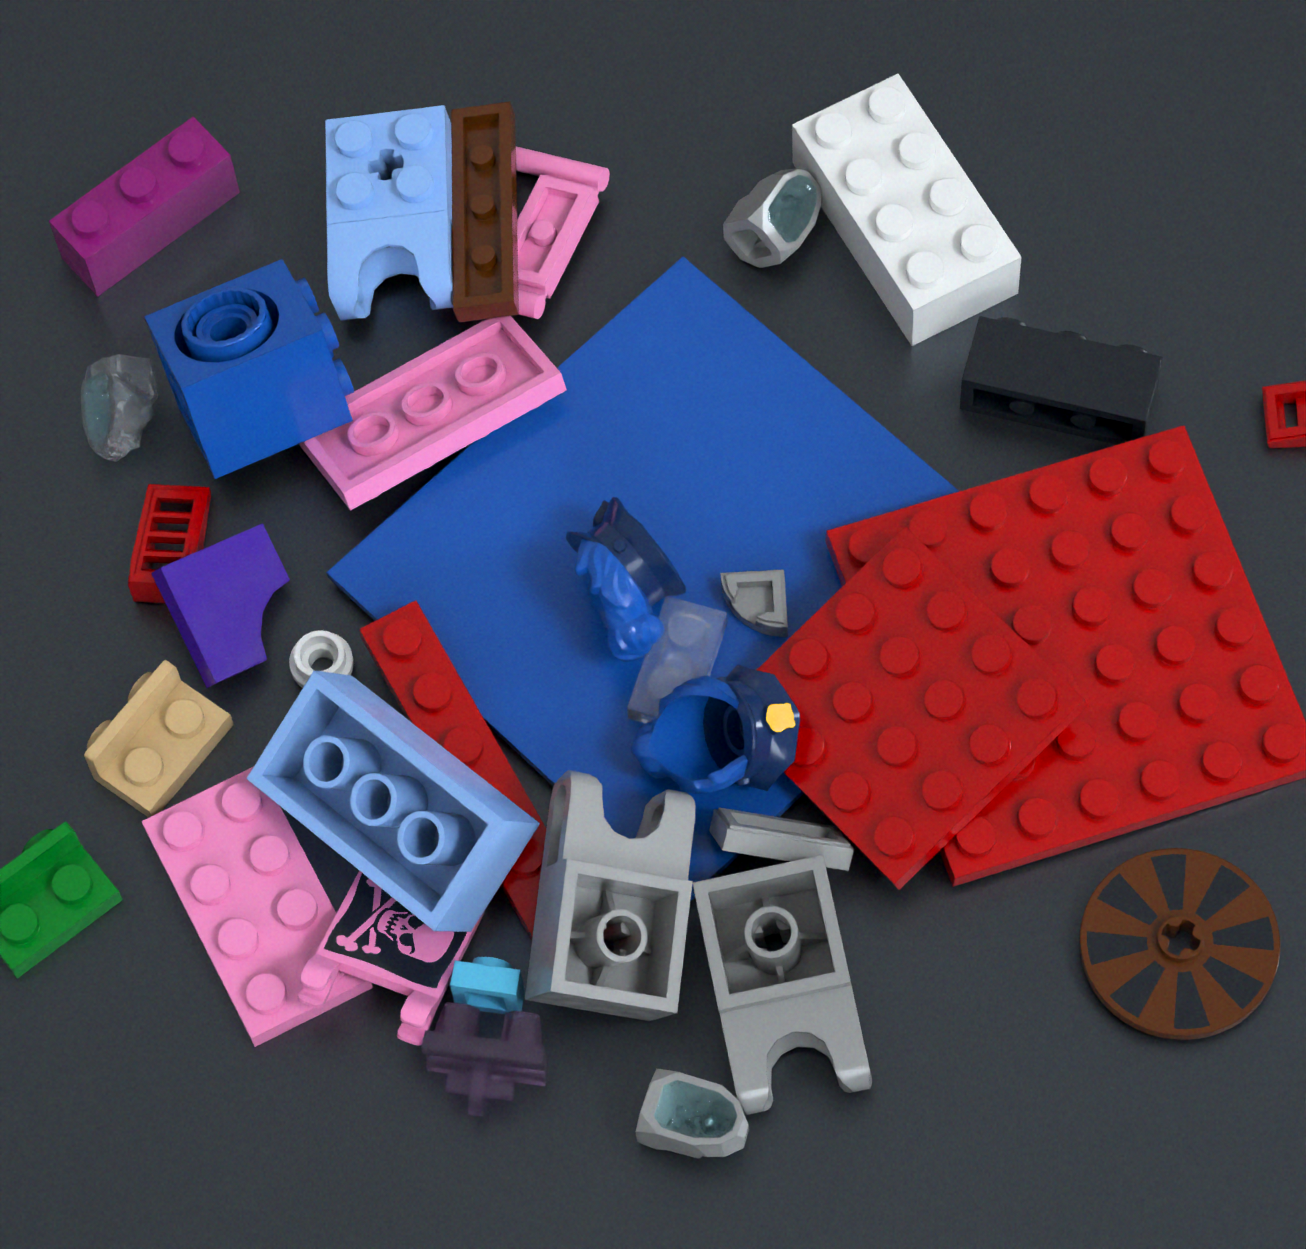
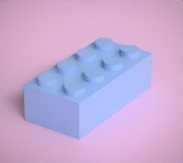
(392, 802)

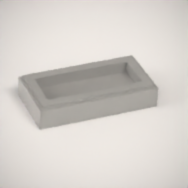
(779, 838)

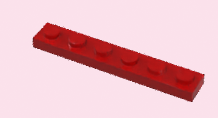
(442, 708)

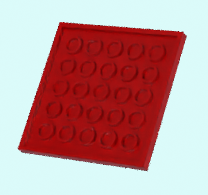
(1145, 611)

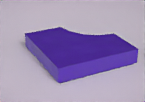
(221, 600)

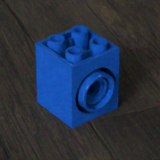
(252, 367)

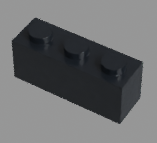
(1059, 381)

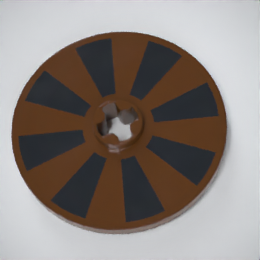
(1199, 989)

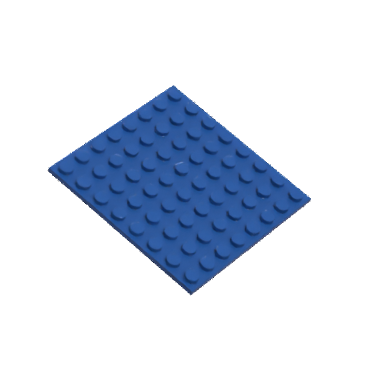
(725, 460)

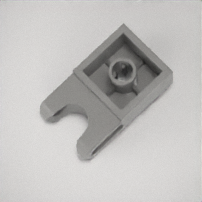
(615, 889)
(782, 995)

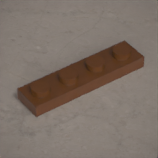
(484, 212)

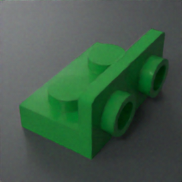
(49, 897)

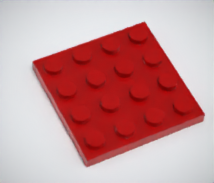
(913, 706)

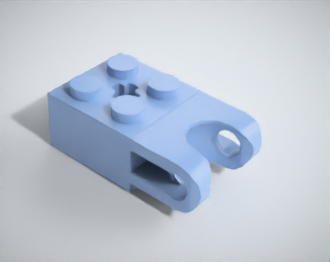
(388, 205)

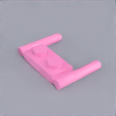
(552, 222)

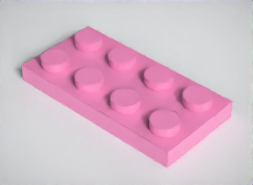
(434, 408)
(249, 901)

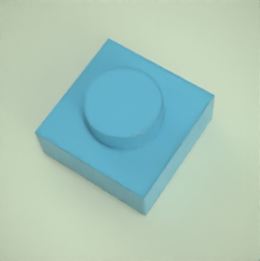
(488, 985)

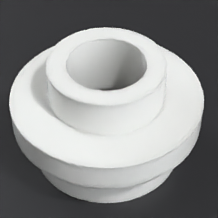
(316, 646)

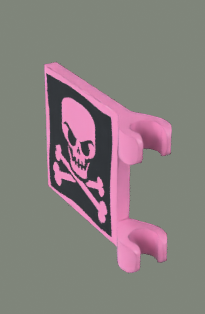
(388, 947)

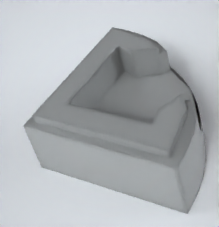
(757, 600)

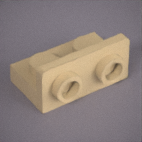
(155, 740)

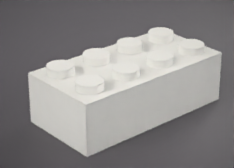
(906, 209)

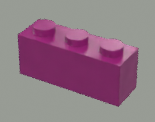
(145, 206)

